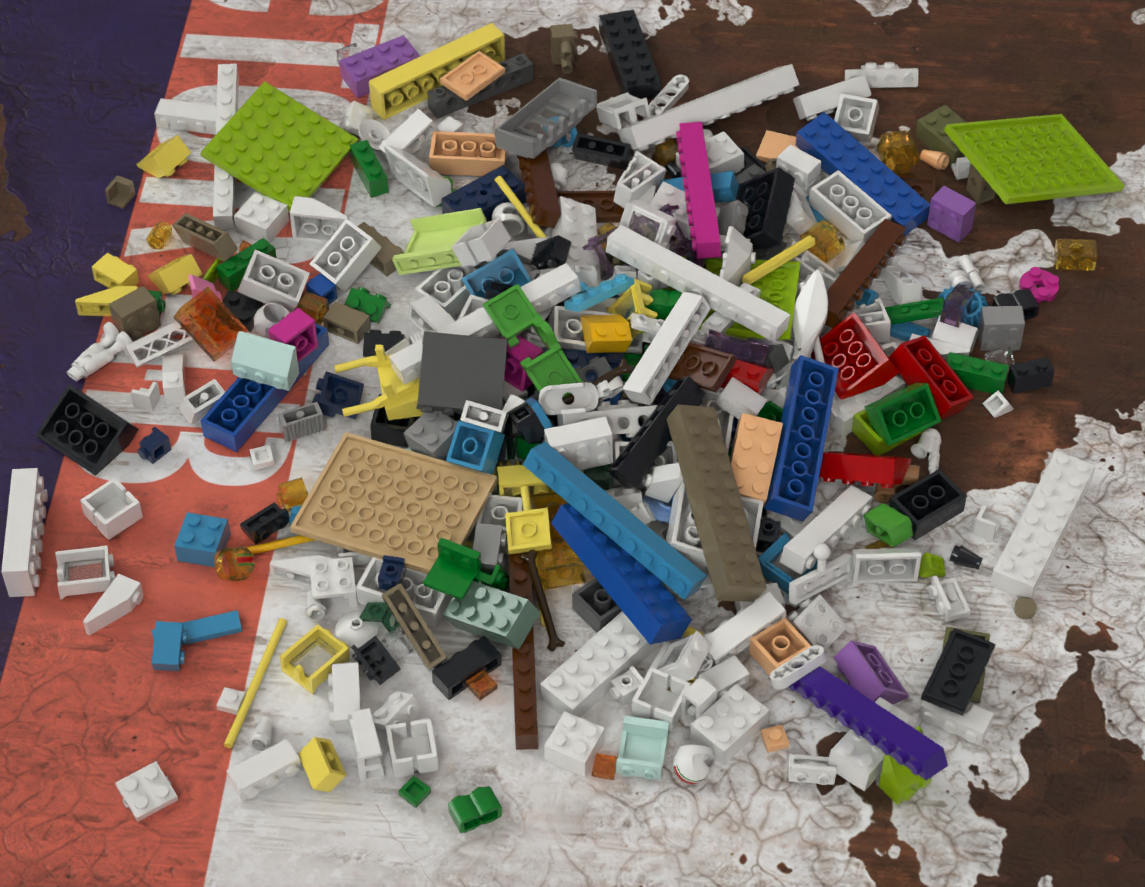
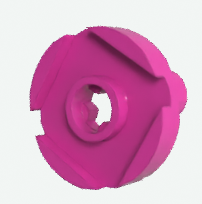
(1040, 277)

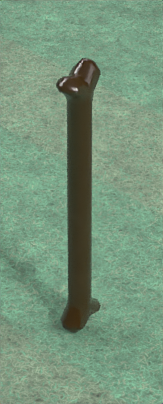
(621, 369)
(554, 641)

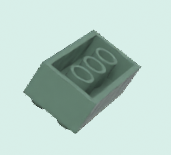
(493, 615)

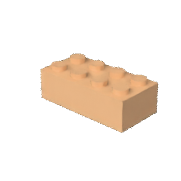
(465, 153)
(754, 455)

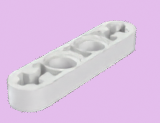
(669, 101)

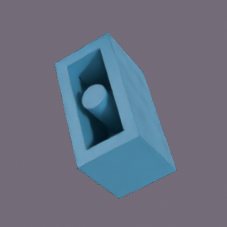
(168, 646)

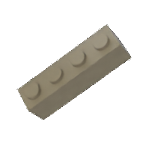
(205, 237)
(414, 627)

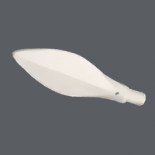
(809, 315)

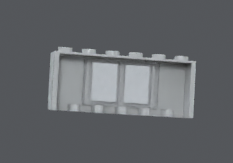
(546, 118)

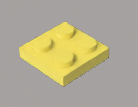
(528, 530)

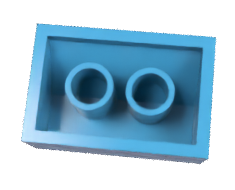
(504, 269)

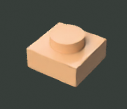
(774, 738)

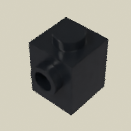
(768, 534)

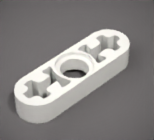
(788, 674)

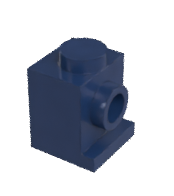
(154, 446)
(391, 572)

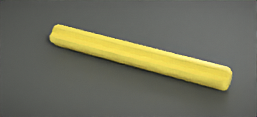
(778, 260)

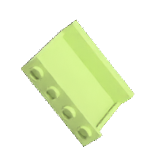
(433, 241)

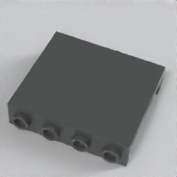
(460, 370)

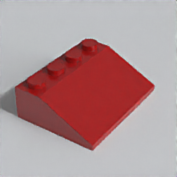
(858, 356)

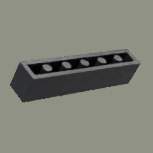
(653, 435)

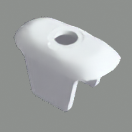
(585, 398)

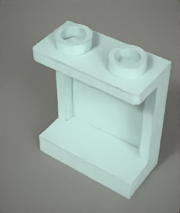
(642, 748)

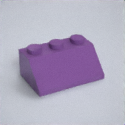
(869, 672)

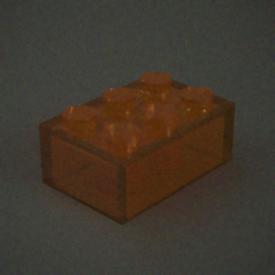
(210, 323)

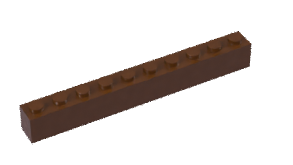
(524, 664)

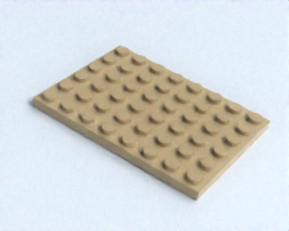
(392, 502)

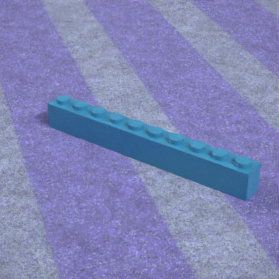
(614, 520)

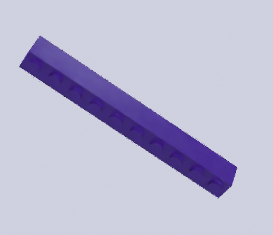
(872, 722)

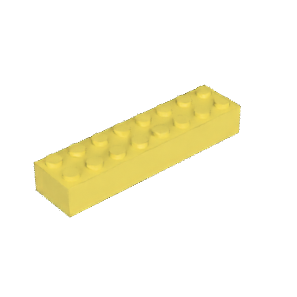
(411, 81)

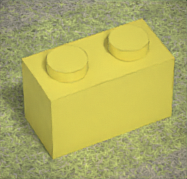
(114, 272)
(322, 764)

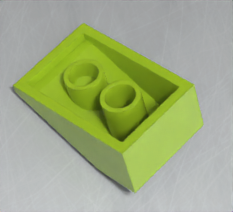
(899, 781)

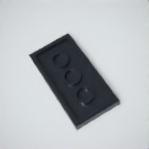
(958, 671)

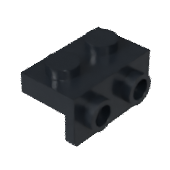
(376, 337)
(265, 523)
(376, 659)

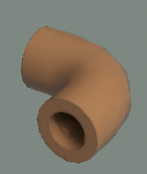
(883, 495)

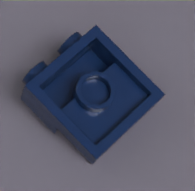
(337, 393)

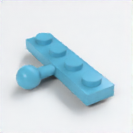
(593, 295)

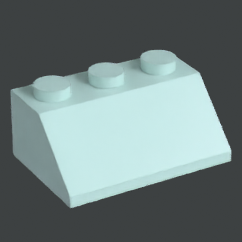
(265, 361)

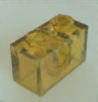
(1075, 254)

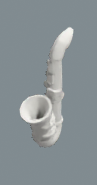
(928, 442)

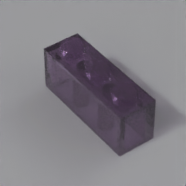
(741, 347)

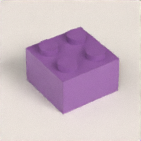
(951, 214)

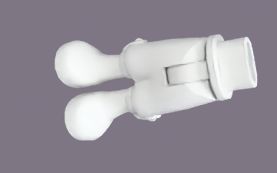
(97, 354)

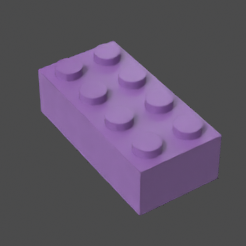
(375, 61)

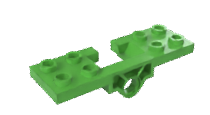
(514, 314)

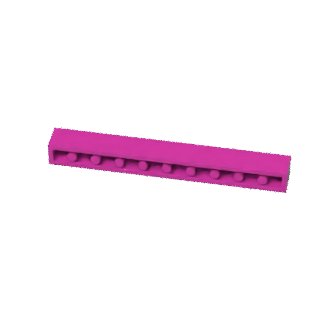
(699, 190)

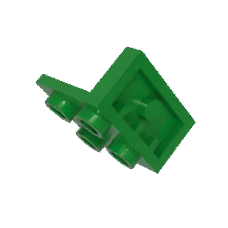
(453, 569)

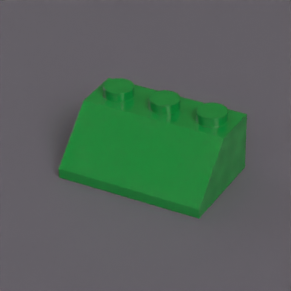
(903, 413)

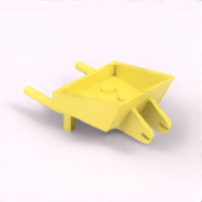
(398, 399)

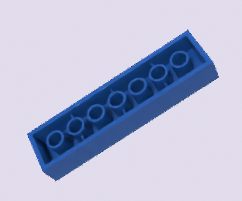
(842, 152)
(249, 404)
(802, 438)
(624, 578)

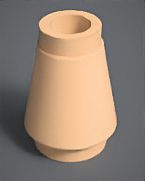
(936, 159)

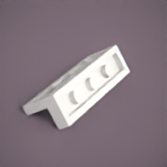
(147, 342)

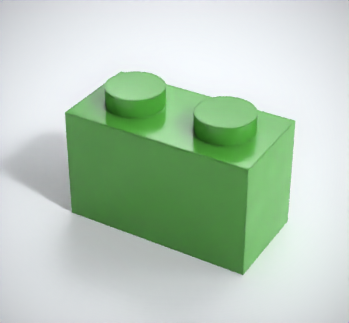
(888, 525)

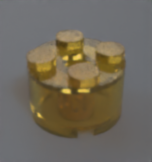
(898, 151)
(827, 242)

